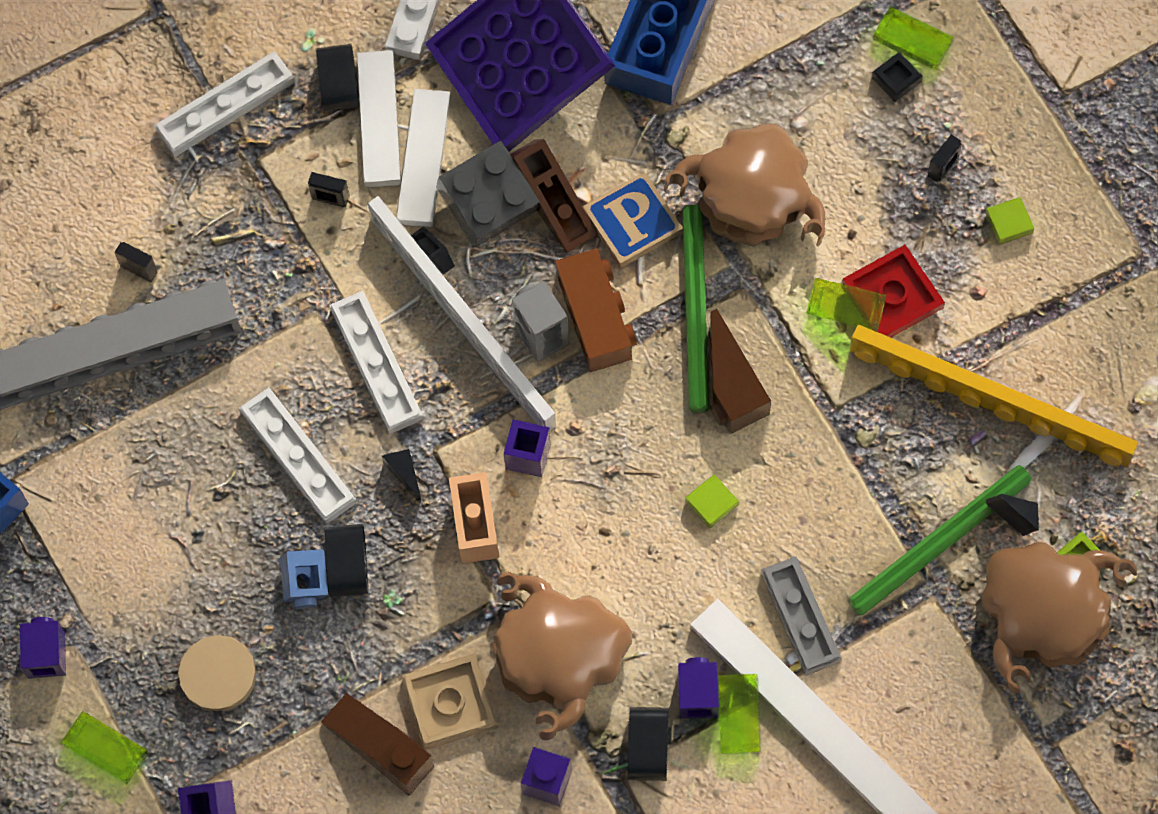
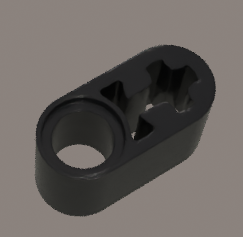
(337, 77)
(346, 560)
(647, 743)

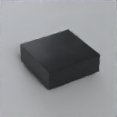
(897, 76)
(944, 158)
(328, 189)
(136, 261)

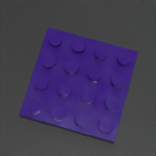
(518, 62)

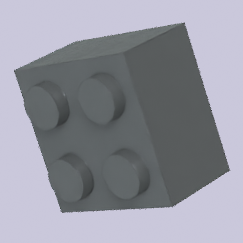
(487, 194)

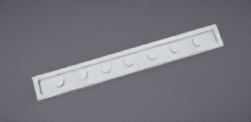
(461, 314)
(807, 713)

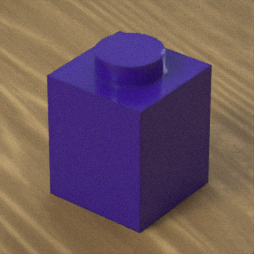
(527, 448)
(42, 648)
(698, 688)
(546, 776)
(207, 798)

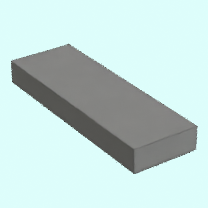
(801, 616)

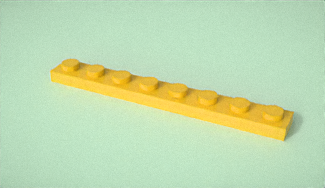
(1004, 401)

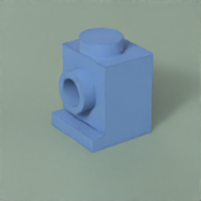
(312, 568)

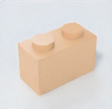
(473, 517)

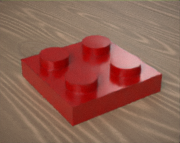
(907, 288)

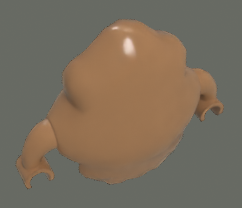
(753, 186)
(1048, 605)
(557, 648)

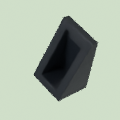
(434, 250)
(402, 468)
(1016, 512)

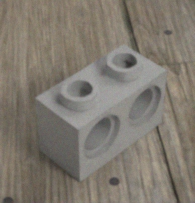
(540, 320)

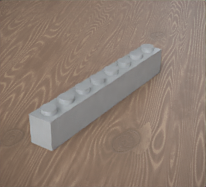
(116, 342)

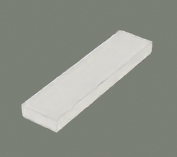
(224, 104)
(379, 119)
(423, 157)
(376, 362)
(297, 455)

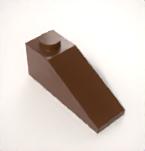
(558, 202)
(735, 387)
(379, 743)

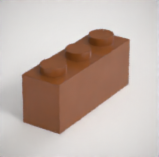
(595, 309)

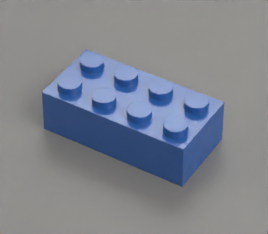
(656, 46)

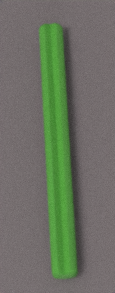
(695, 309)
(936, 542)

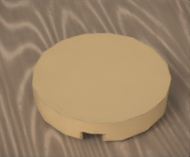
(217, 673)

